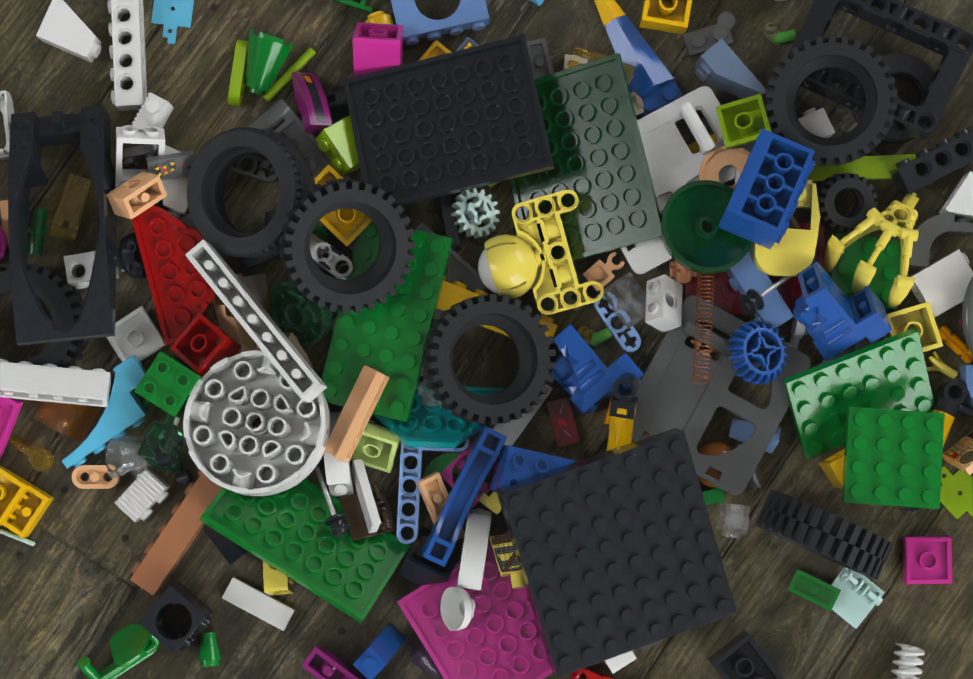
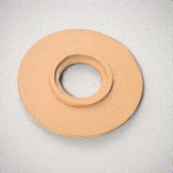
(718, 159)

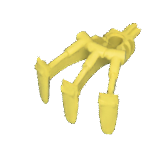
(895, 221)

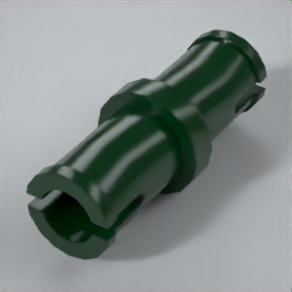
(37, 231)

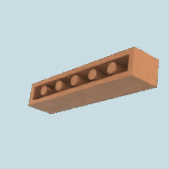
(175, 536)

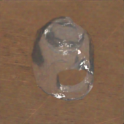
(122, 454)

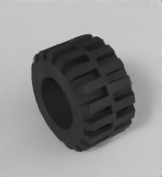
(828, 192)

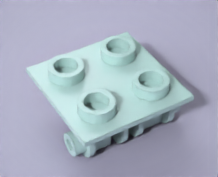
(856, 596)

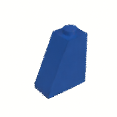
(379, 652)

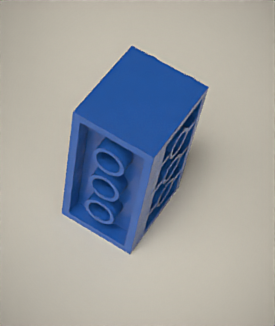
(768, 189)
(519, 464)

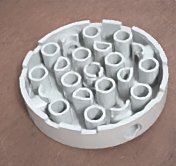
(262, 458)

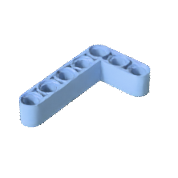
(413, 497)

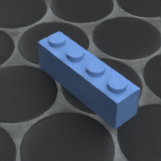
(747, 276)

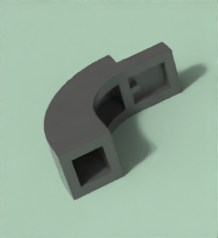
(930, 230)

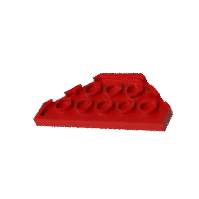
(174, 282)

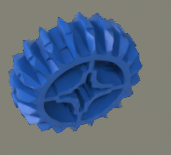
(752, 338)

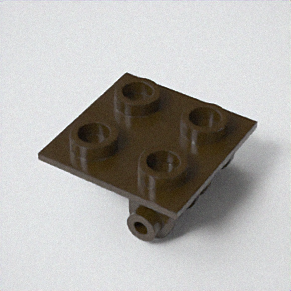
(352, 508)

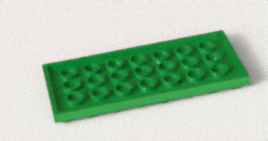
(391, 333)
(293, 538)

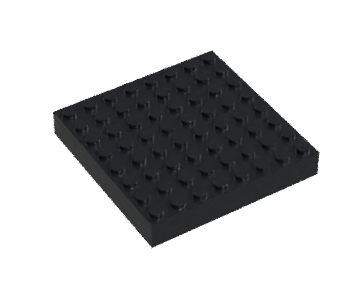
(616, 551)

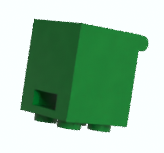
(168, 384)

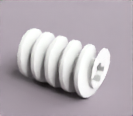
(908, 661)

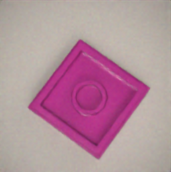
(927, 560)

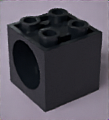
(155, 618)

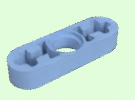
(632, 333)

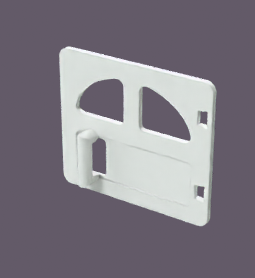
(672, 161)

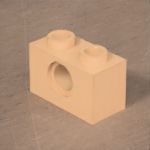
(136, 195)

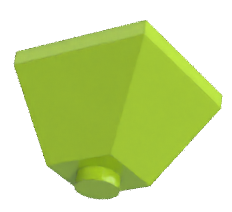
(742, 120)

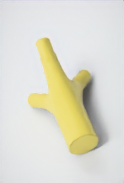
(940, 366)

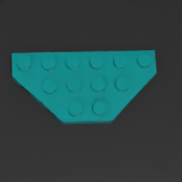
(434, 425)

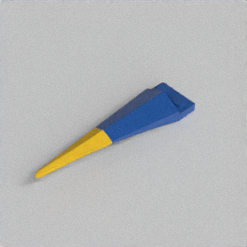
(651, 77)

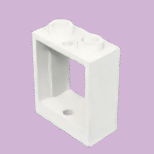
(134, 135)

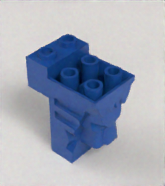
(833, 317)
(584, 374)

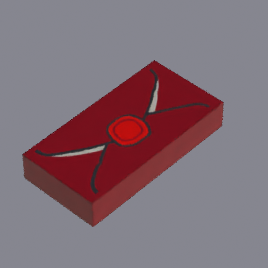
(562, 422)

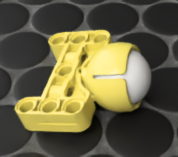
(514, 263)

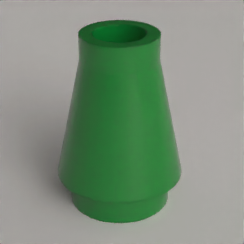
(209, 651)

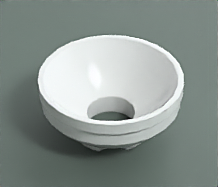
(456, 608)

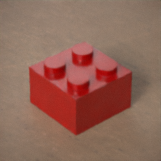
(204, 344)

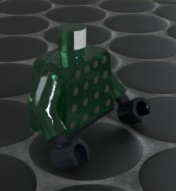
(163, 448)

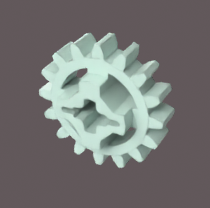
(475, 213)

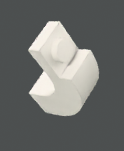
(337, 472)
(474, 549)

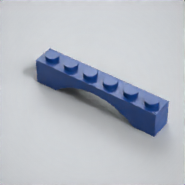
(453, 514)

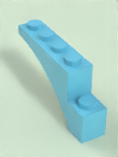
(122, 411)

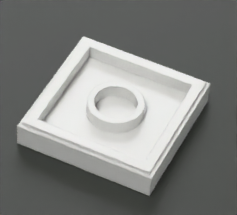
(136, 336)

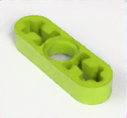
(238, 74)

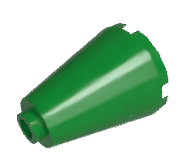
(264, 60)

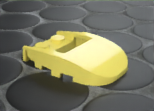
(797, 245)

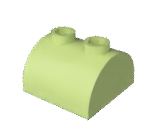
(377, 447)

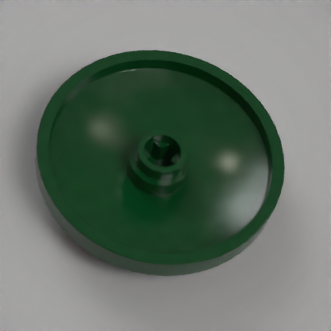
(692, 228)

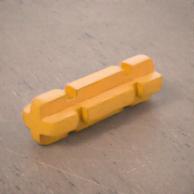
(955, 344)

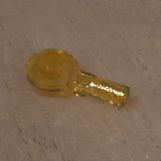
(39, 458)

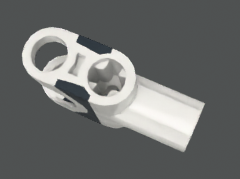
(335, 258)

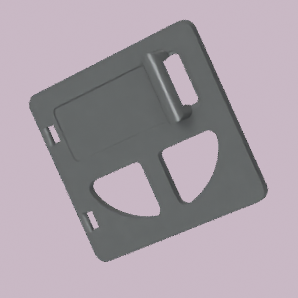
(673, 400)

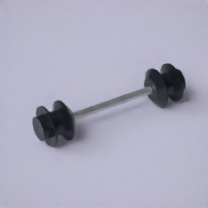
(754, 300)
(336, 521)

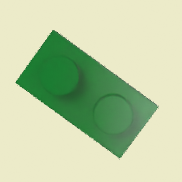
(814, 590)

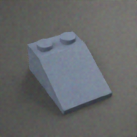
(725, 71)

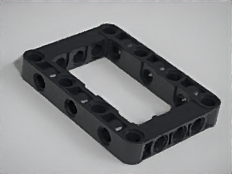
(899, 20)

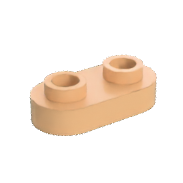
(96, 477)

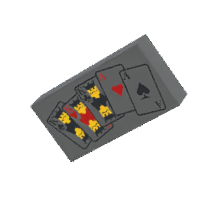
(171, 165)

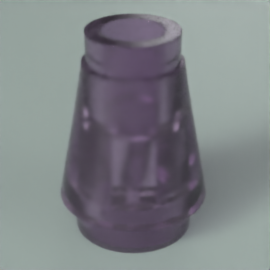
(422, 660)

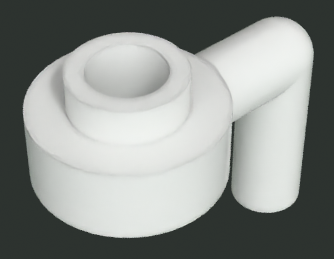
(797, 333)

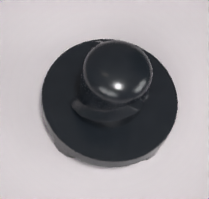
(129, 257)

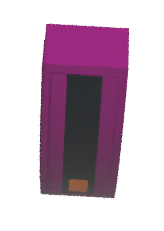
(311, 102)

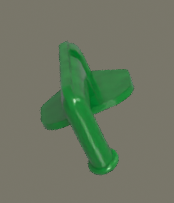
(128, 649)

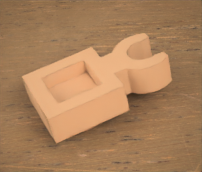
(602, 272)

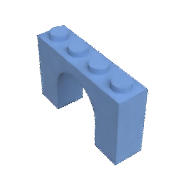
(416, 26)

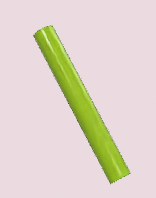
(287, 76)

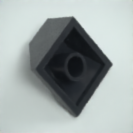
(424, 571)

